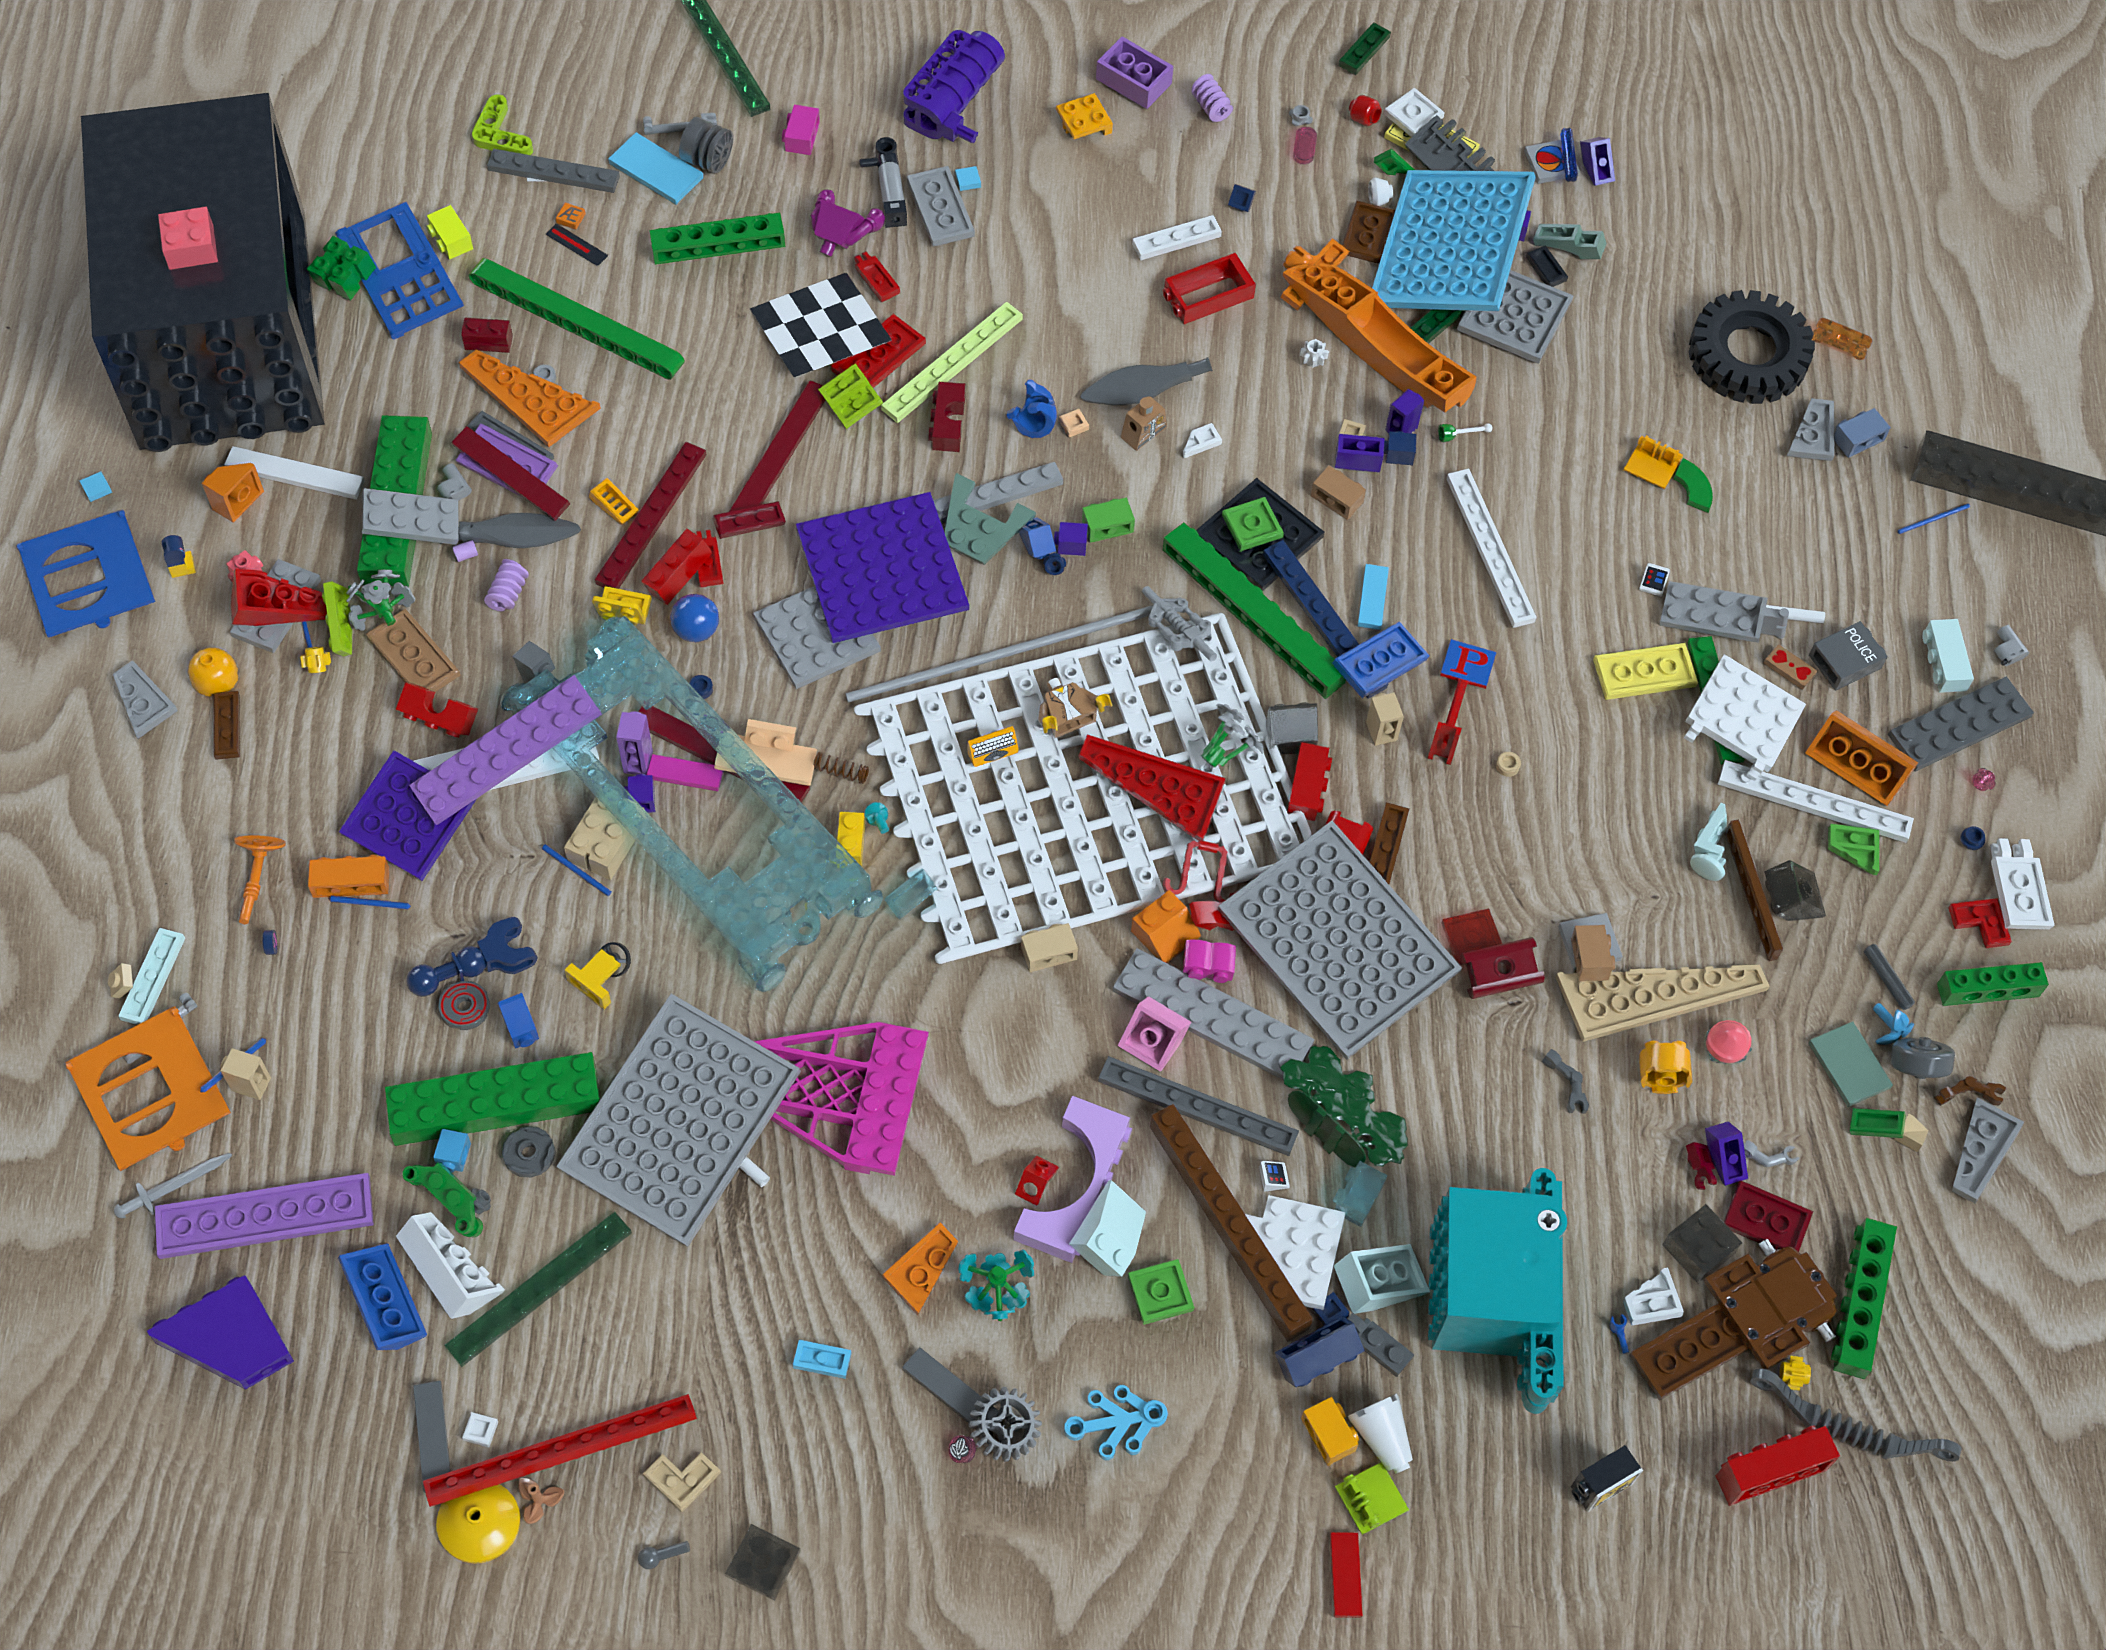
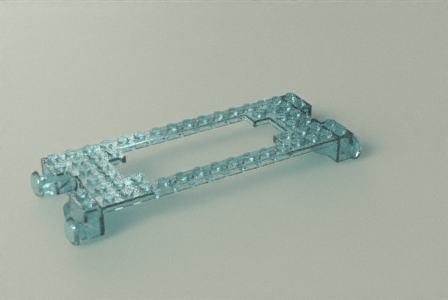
(747, 914)

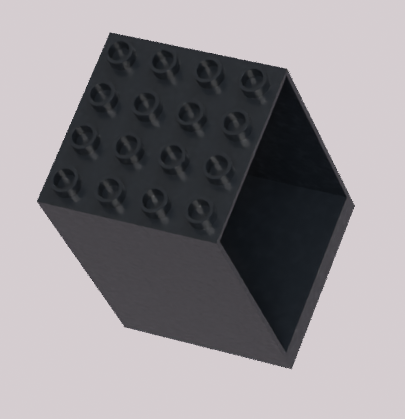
(210, 343)

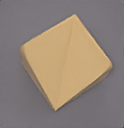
(1914, 1133)

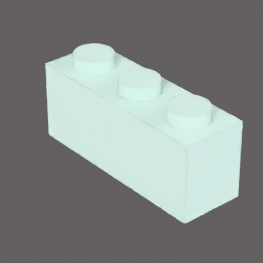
(1948, 655)

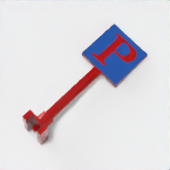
(1467, 666)

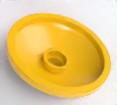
(482, 1538)

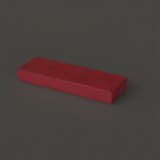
(749, 520)

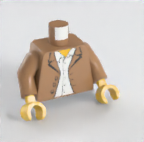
(1069, 707)

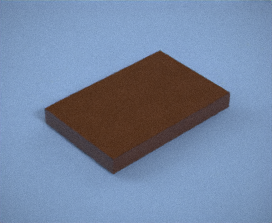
(1368, 231)

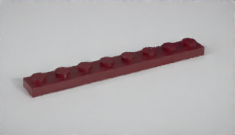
(651, 516)

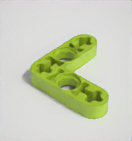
(488, 135)

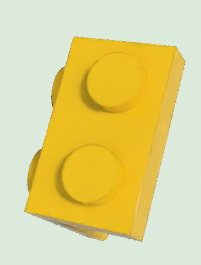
(623, 603)

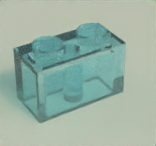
(1360, 1192)

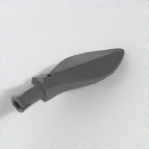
(1135, 382)
(518, 530)

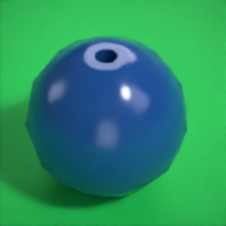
(694, 618)

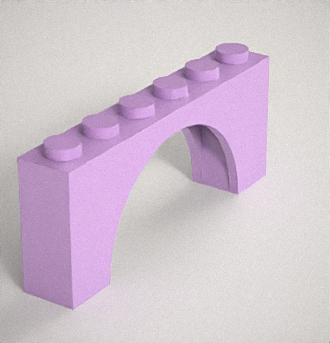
(1103, 1135)

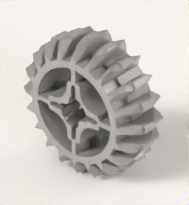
(1005, 1412)

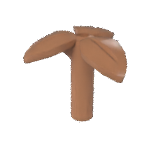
(530, 1491)

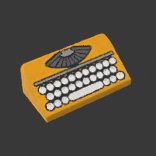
(993, 746)

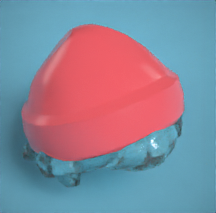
(1728, 1042)

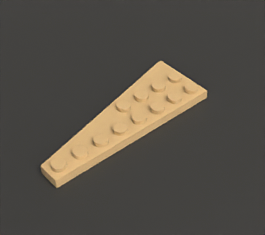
(1652, 995)

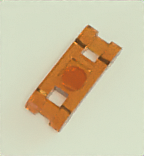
(1842, 338)

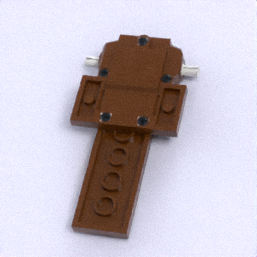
(1756, 1310)

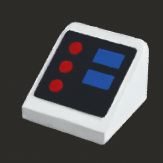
(1654, 579)
(1273, 1175)

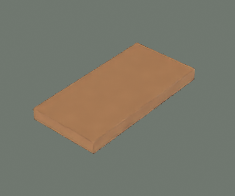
(413, 653)

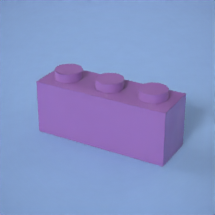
(634, 743)

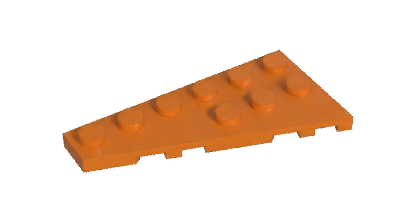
(531, 399)

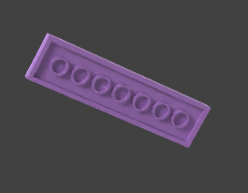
(505, 749)
(263, 1215)

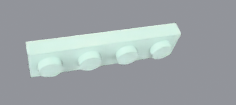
(152, 976)

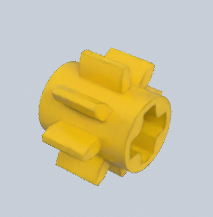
(315, 659)
(1795, 1372)

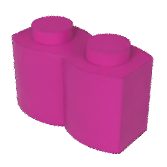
(1209, 960)

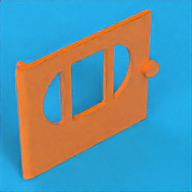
(184, 1070)

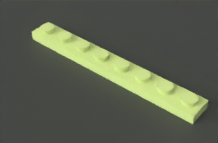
(952, 362)

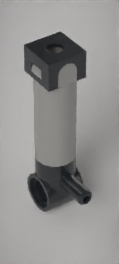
(890, 181)

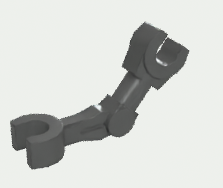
(1554, 1060)

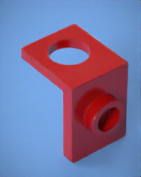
(1039, 1173)

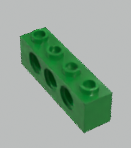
(1992, 984)

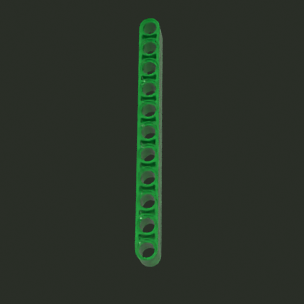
(576, 318)

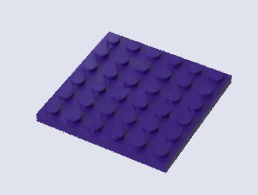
(882, 567)

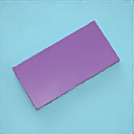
(530, 460)

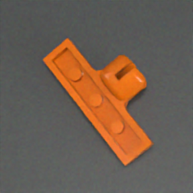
(1331, 254)

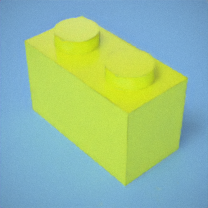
(449, 231)

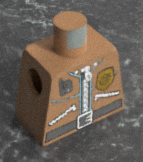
(1143, 423)

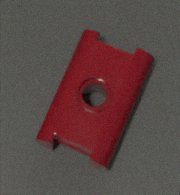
(1516, 956)

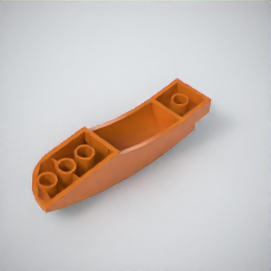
(1380, 336)

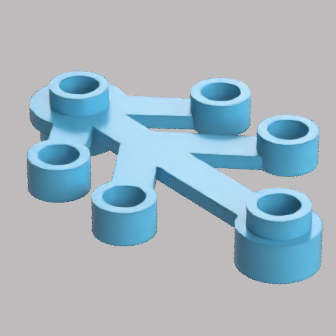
(1120, 1419)

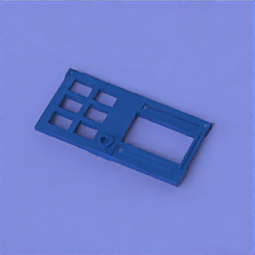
(410, 269)

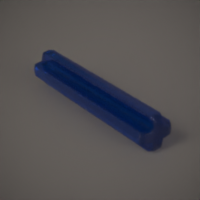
(1569, 156)

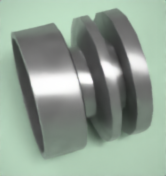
(706, 145)

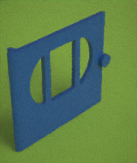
(120, 562)

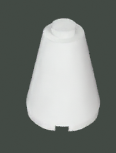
(1385, 1432)

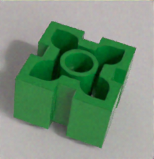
(341, 268)

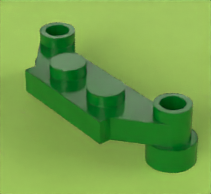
(450, 1193)

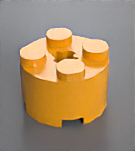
(1665, 1066)

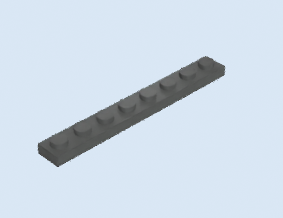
(1198, 1106)

